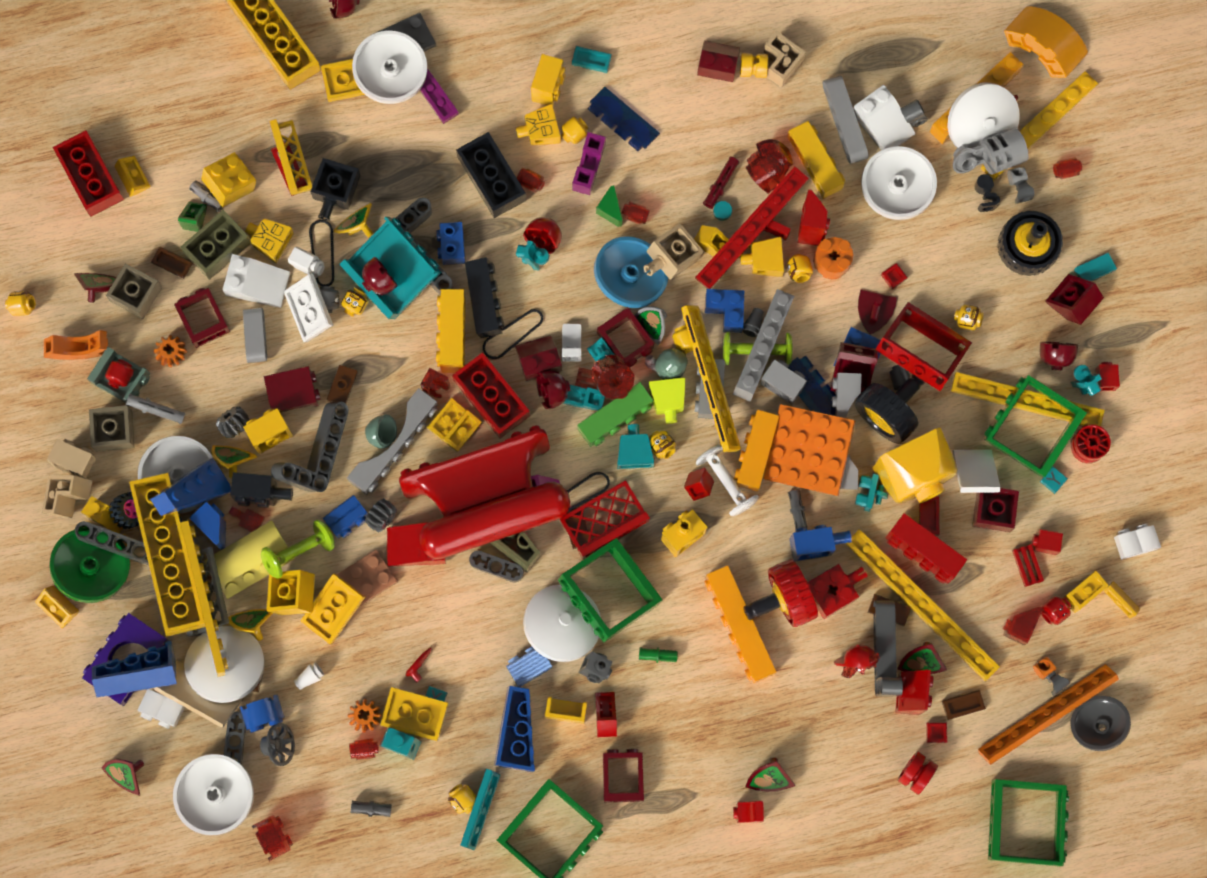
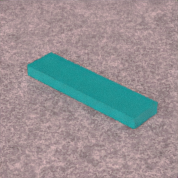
(480, 809)

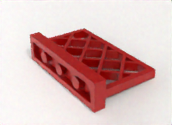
(617, 531)

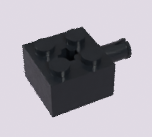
(338, 195)
(257, 489)

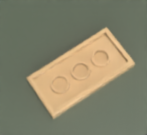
(184, 695)

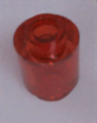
(1067, 168)
(530, 180)
(635, 212)
(363, 749)

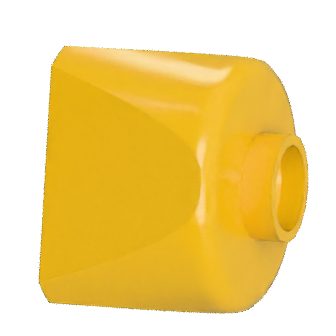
(917, 468)

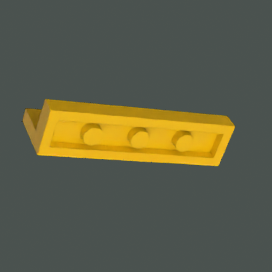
(286, 164)

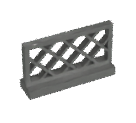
(214, 586)

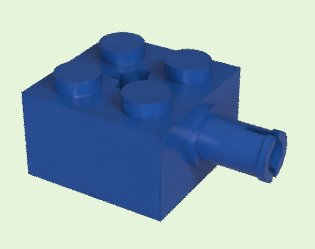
(816, 543)

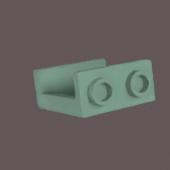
(97, 376)

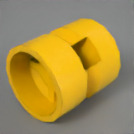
(753, 65)

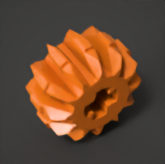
(163, 347)
(361, 722)

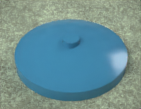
(622, 274)

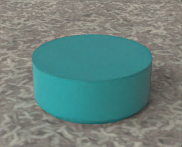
(722, 210)

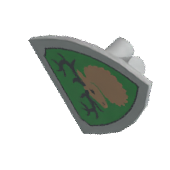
(653, 322)

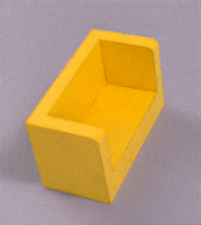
(1086, 591)
(565, 710)

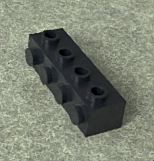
(483, 297)

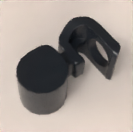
(984, 187)

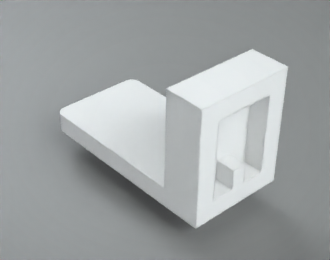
(571, 343)

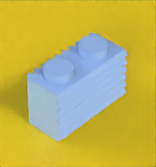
(528, 666)

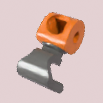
(1046, 670)

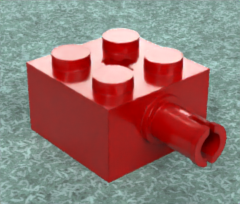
(844, 589)

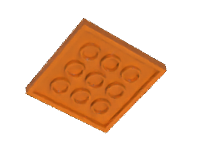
(809, 450)

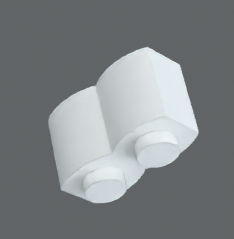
(306, 262)
(1137, 541)
(160, 708)

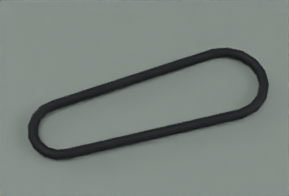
(332, 249)
(522, 316)
(591, 497)

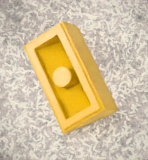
(131, 175)
(1122, 600)
(57, 606)

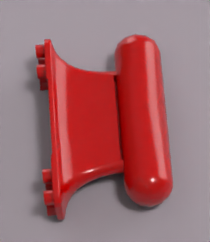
(485, 495)

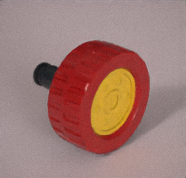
(789, 594)

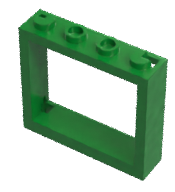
(1060, 444)
(633, 573)
(527, 810)
(1061, 817)

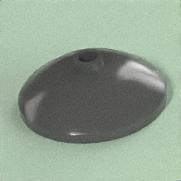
(1099, 713)

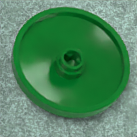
(86, 570)

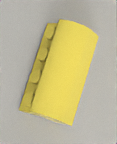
(241, 562)

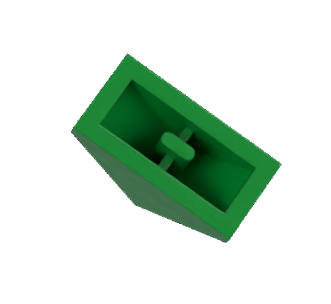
(609, 207)
(192, 216)

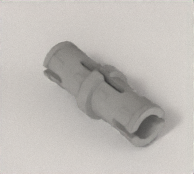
(205, 195)

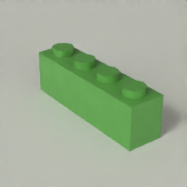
(614, 415)

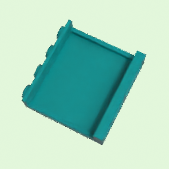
(403, 262)

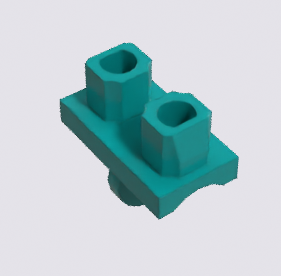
(532, 255)
(600, 350)
(1086, 381)
(867, 500)

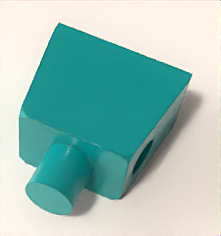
(635, 450)
(400, 743)

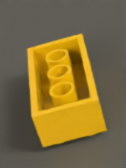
(452, 330)

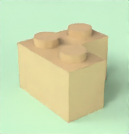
(786, 57)
(71, 459)
(62, 494)

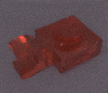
(249, 520)

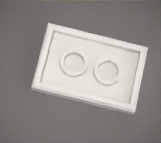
(308, 308)
(976, 471)

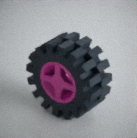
(120, 505)

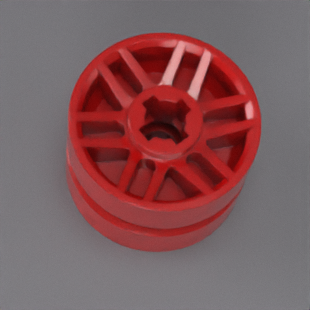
(1081, 444)
(917, 772)

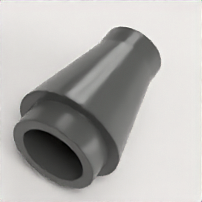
(753, 323)

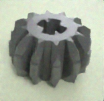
(232, 422)
(381, 515)

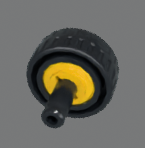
(1030, 243)
(889, 411)

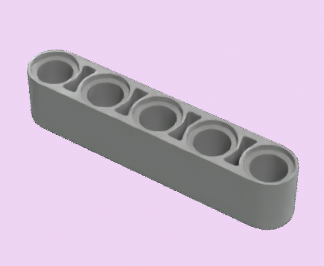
(845, 119)

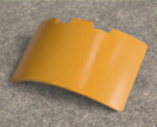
(1048, 37)

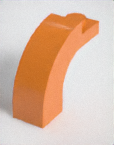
(76, 347)

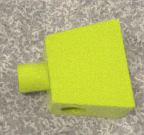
(668, 397)

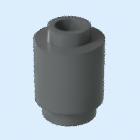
(899, 376)

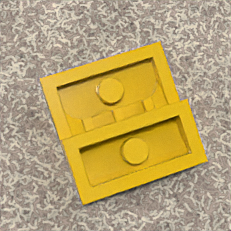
(454, 424)

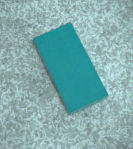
(591, 59)
(1096, 268)

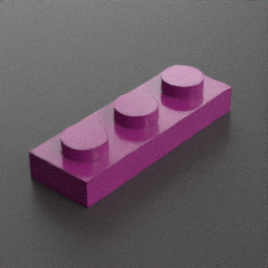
(438, 99)

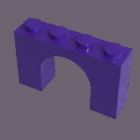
(129, 631)

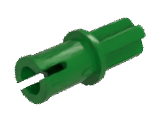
(658, 655)

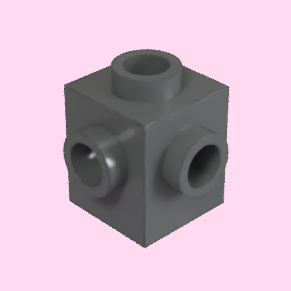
(596, 667)

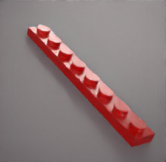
(752, 228)

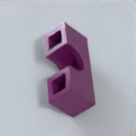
(589, 163)

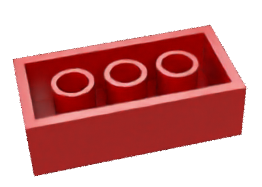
(88, 173)
(491, 395)
(926, 549)

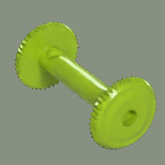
(745, 348)
(271, 561)

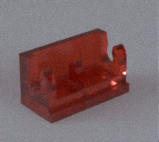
(434, 381)

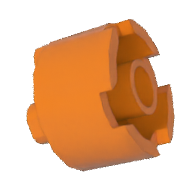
(840, 250)

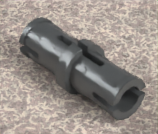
(797, 509)
(371, 808)

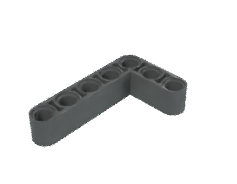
(420, 217)
(318, 454)
(110, 545)
(886, 679)

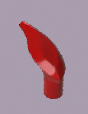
(412, 671)

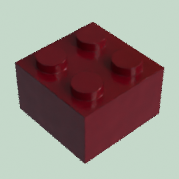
(996, 510)

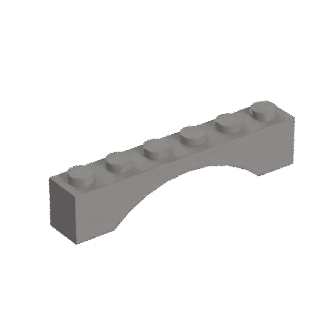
(763, 345)
(847, 390)
(369, 472)

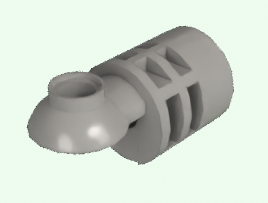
(995, 153)

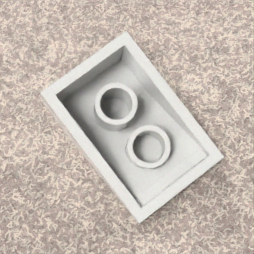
(883, 119)
(255, 281)

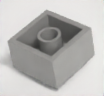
(783, 381)

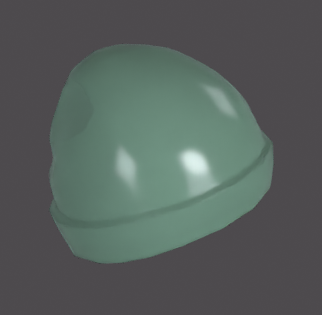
(671, 364)
(381, 431)

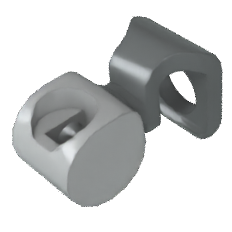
(1018, 178)

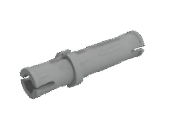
(154, 408)

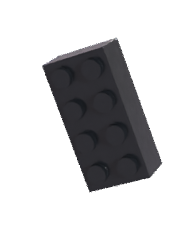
(491, 175)

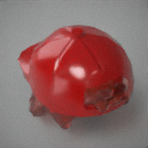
(857, 659)

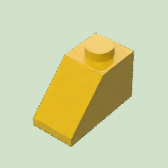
(710, 239)
(100, 514)

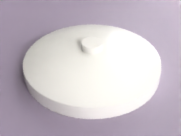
(389, 67)
(982, 113)
(899, 183)
(173, 456)
(557, 626)
(244, 663)
(213, 794)

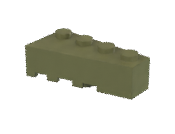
(518, 549)

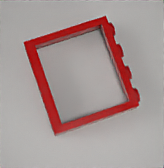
(933, 330)

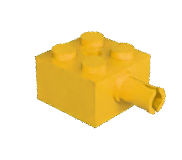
(683, 533)

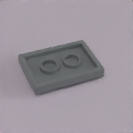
(416, 29)

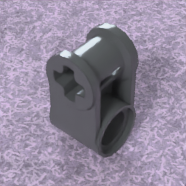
(914, 114)

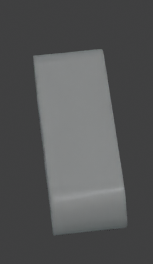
(255, 335)

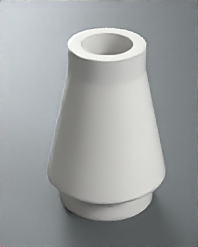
(309, 676)

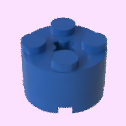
(262, 712)

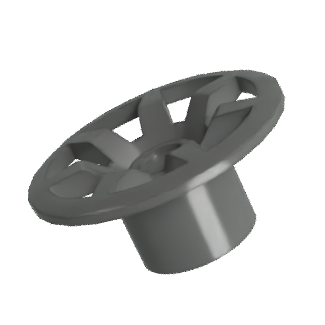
(275, 744)

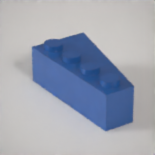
(196, 487)
(136, 672)
(515, 735)

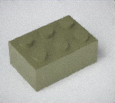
(215, 243)

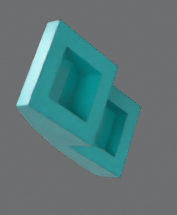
(584, 398)

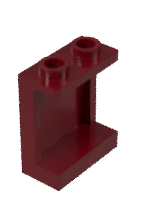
(856, 360)
(292, 389)

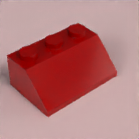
(813, 221)

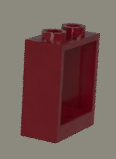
(617, 321)
(210, 333)
(623, 797)

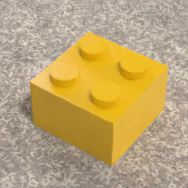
(547, 80)
(228, 179)
(267, 430)
(291, 593)

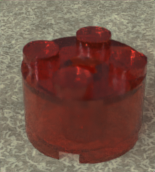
(612, 377)
(272, 838)

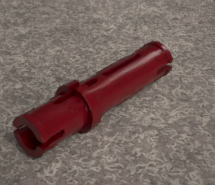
(731, 165)

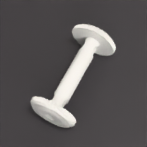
(727, 480)

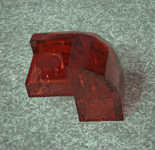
(769, 164)

